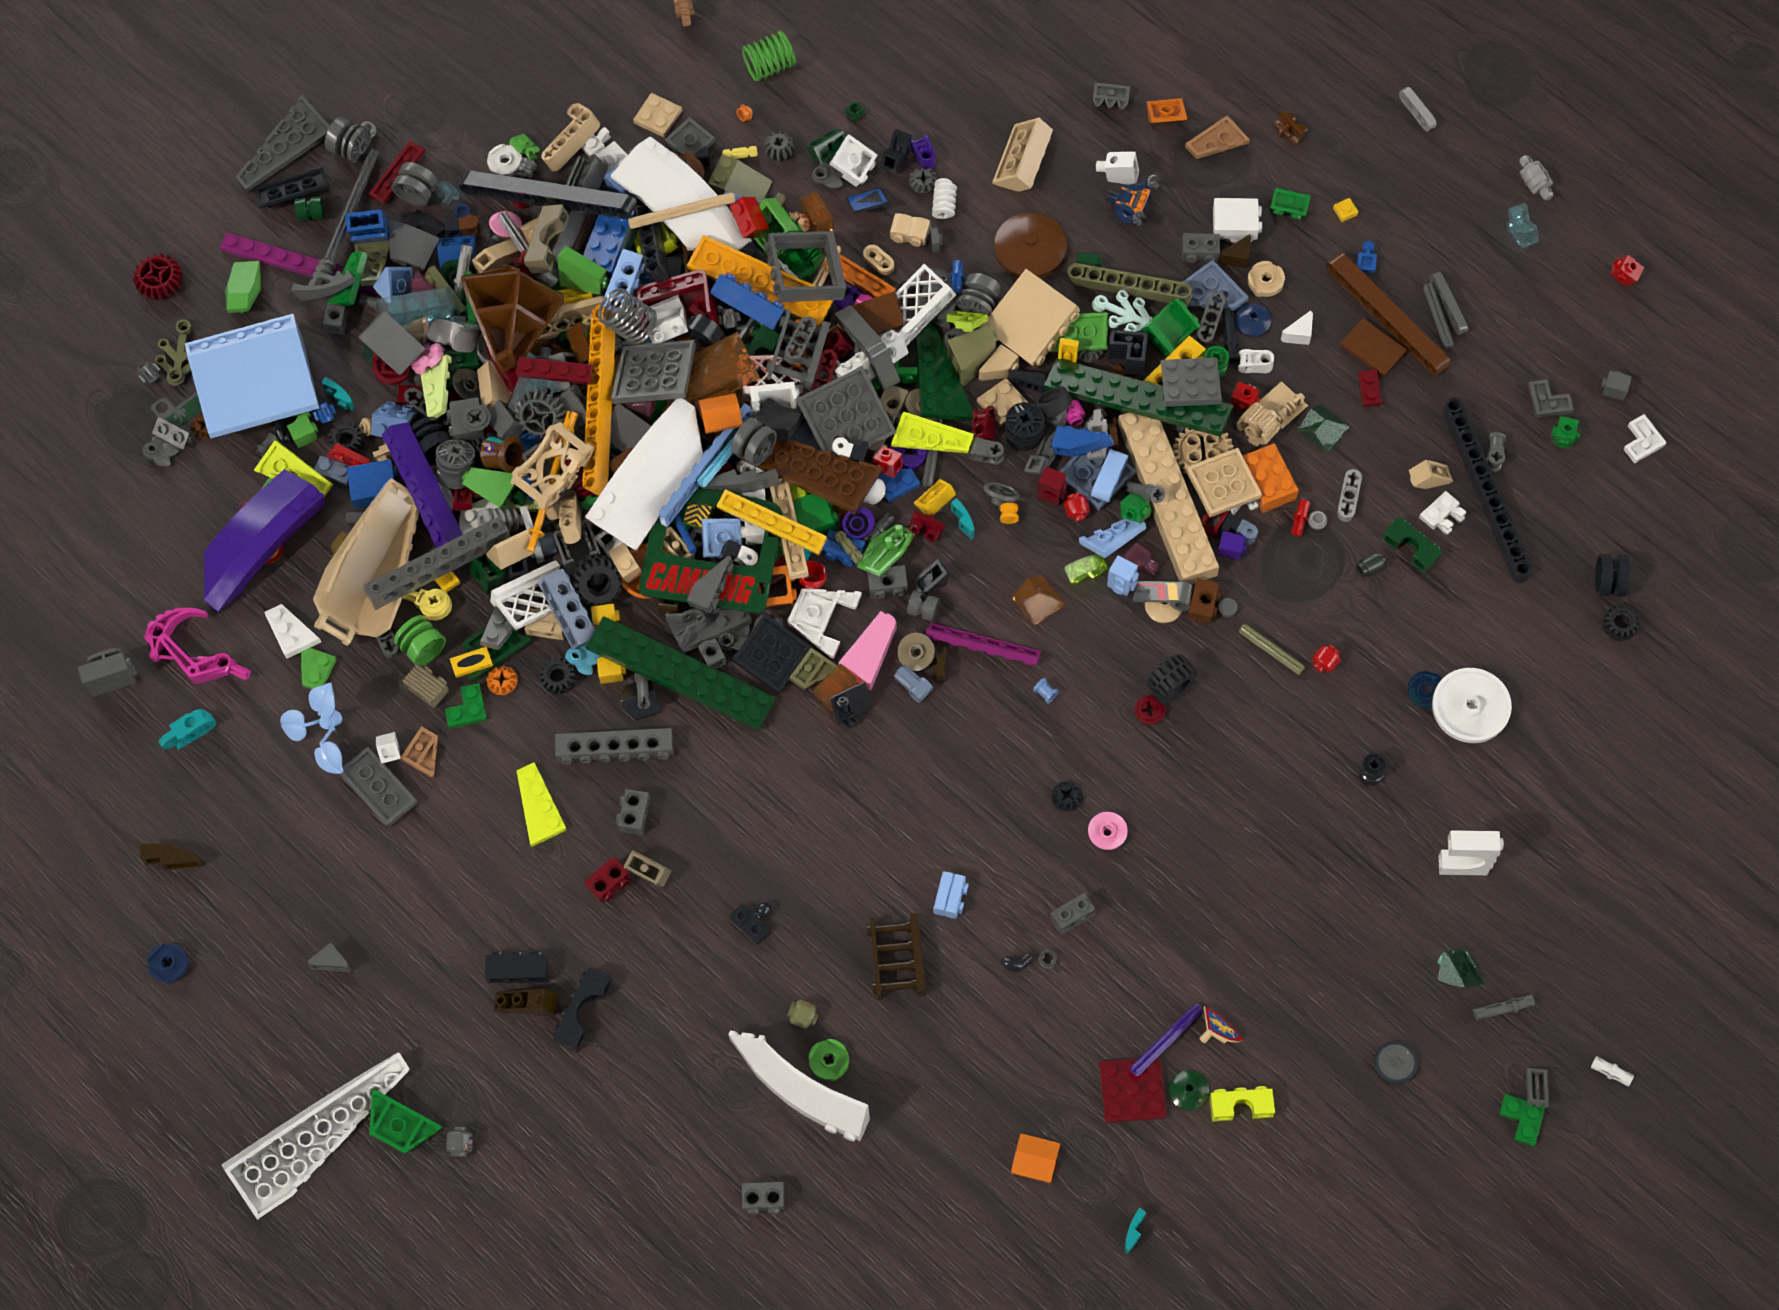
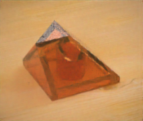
(1037, 599)

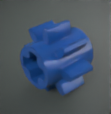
(324, 413)

